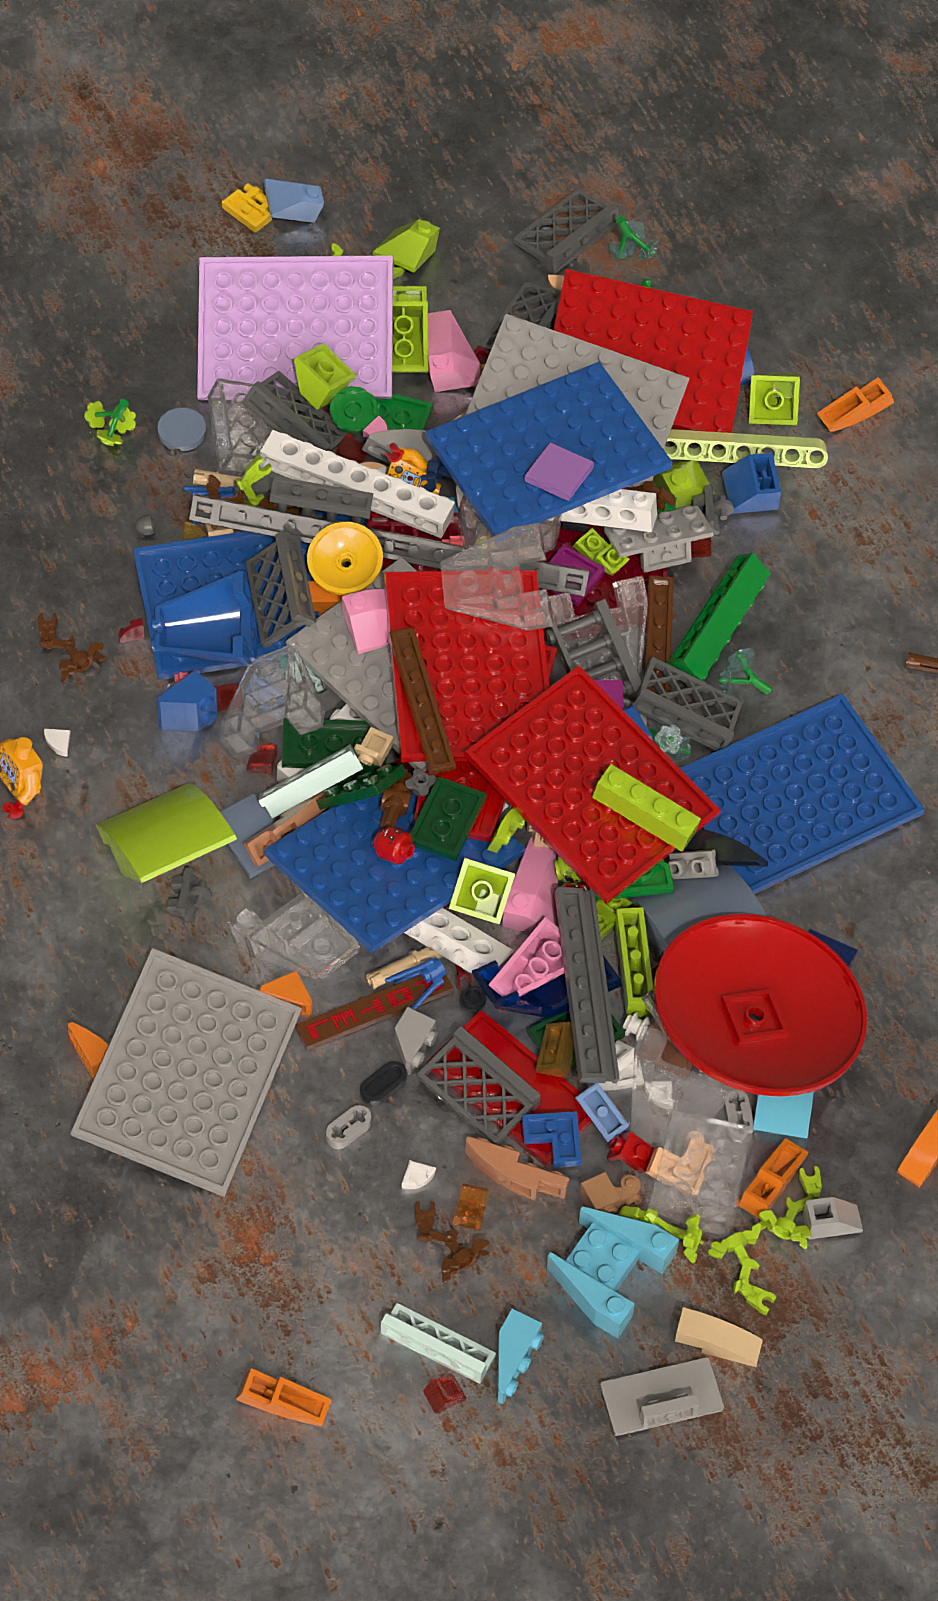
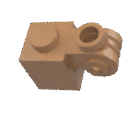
(601, 1195)

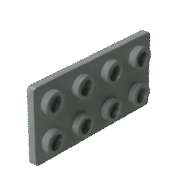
(667, 543)
(661, 1396)

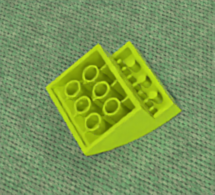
(410, 330)
(165, 832)

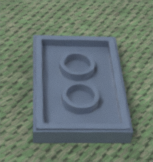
(246, 821)

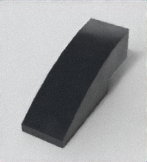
(727, 849)

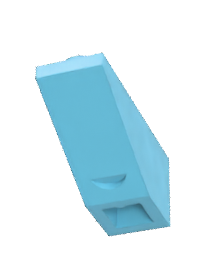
(515, 1343)

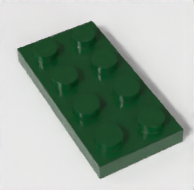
(314, 746)

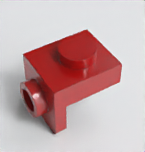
(631, 1151)

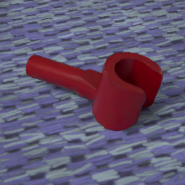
(462, 976)

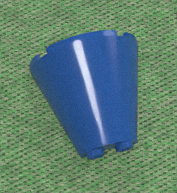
(209, 623)

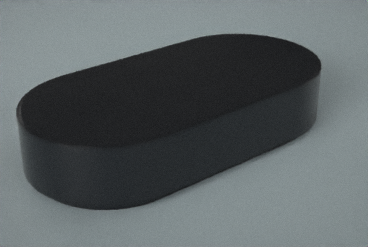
(383, 1083)

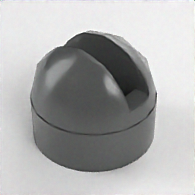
(145, 525)

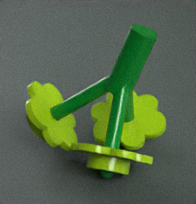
(121, 420)

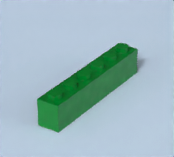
(720, 616)

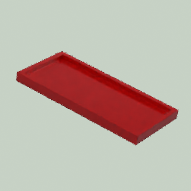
(555, 1092)

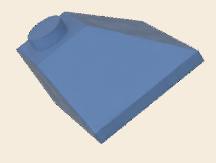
(293, 200)

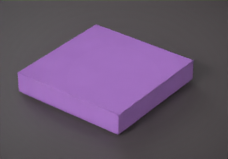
(559, 471)

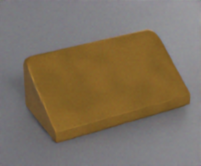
(556, 1050)

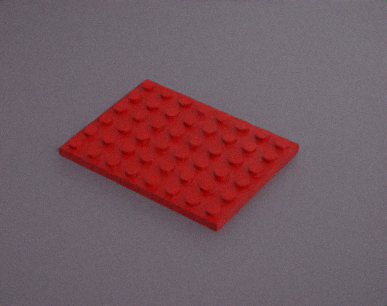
(667, 331)
(474, 665)
(549, 767)

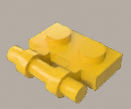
(246, 209)

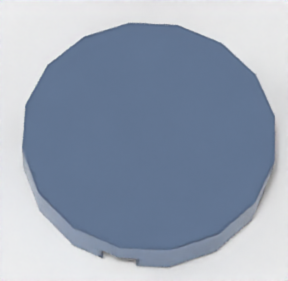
(181, 429)

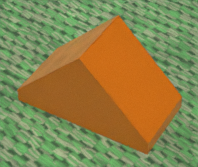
(292, 990)

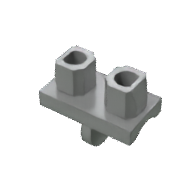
(693, 864)

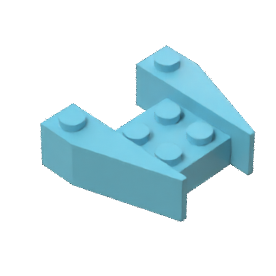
(604, 1261)

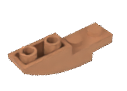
(289, 822)
(503, 1167)

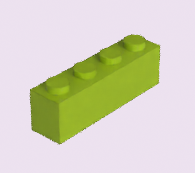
(646, 807)
(633, 959)

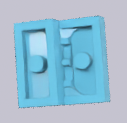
(784, 1115)

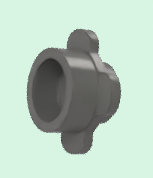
(417, 788)

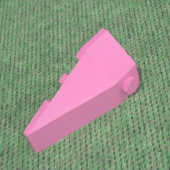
(450, 355)
(366, 619)
(532, 890)
(533, 963)

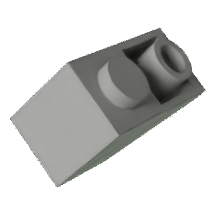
(413, 1036)
(831, 1217)

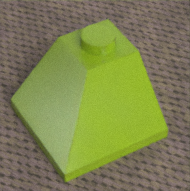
(410, 244)
(321, 375)
(774, 398)
(683, 481)
(482, 891)

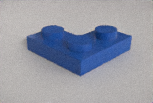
(557, 1129)

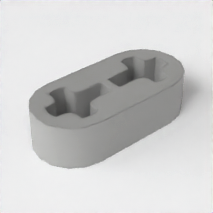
(744, 1111)
(352, 1130)

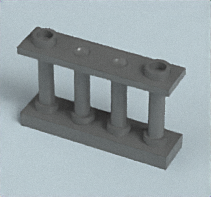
(322, 498)
(610, 639)

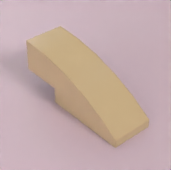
(718, 1337)

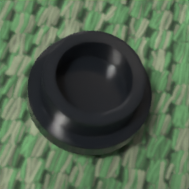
(472, 999)

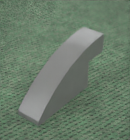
(379, 443)

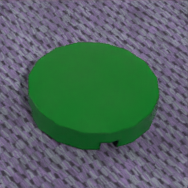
(353, 409)

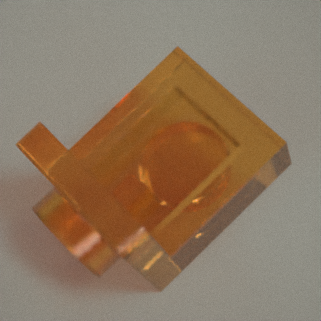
(471, 1207)

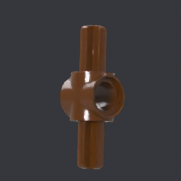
(395, 802)

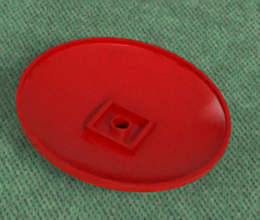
(765, 968)

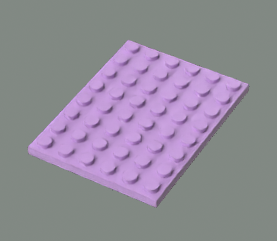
(272, 309)

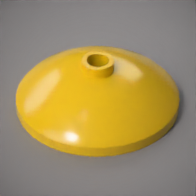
(340, 544)

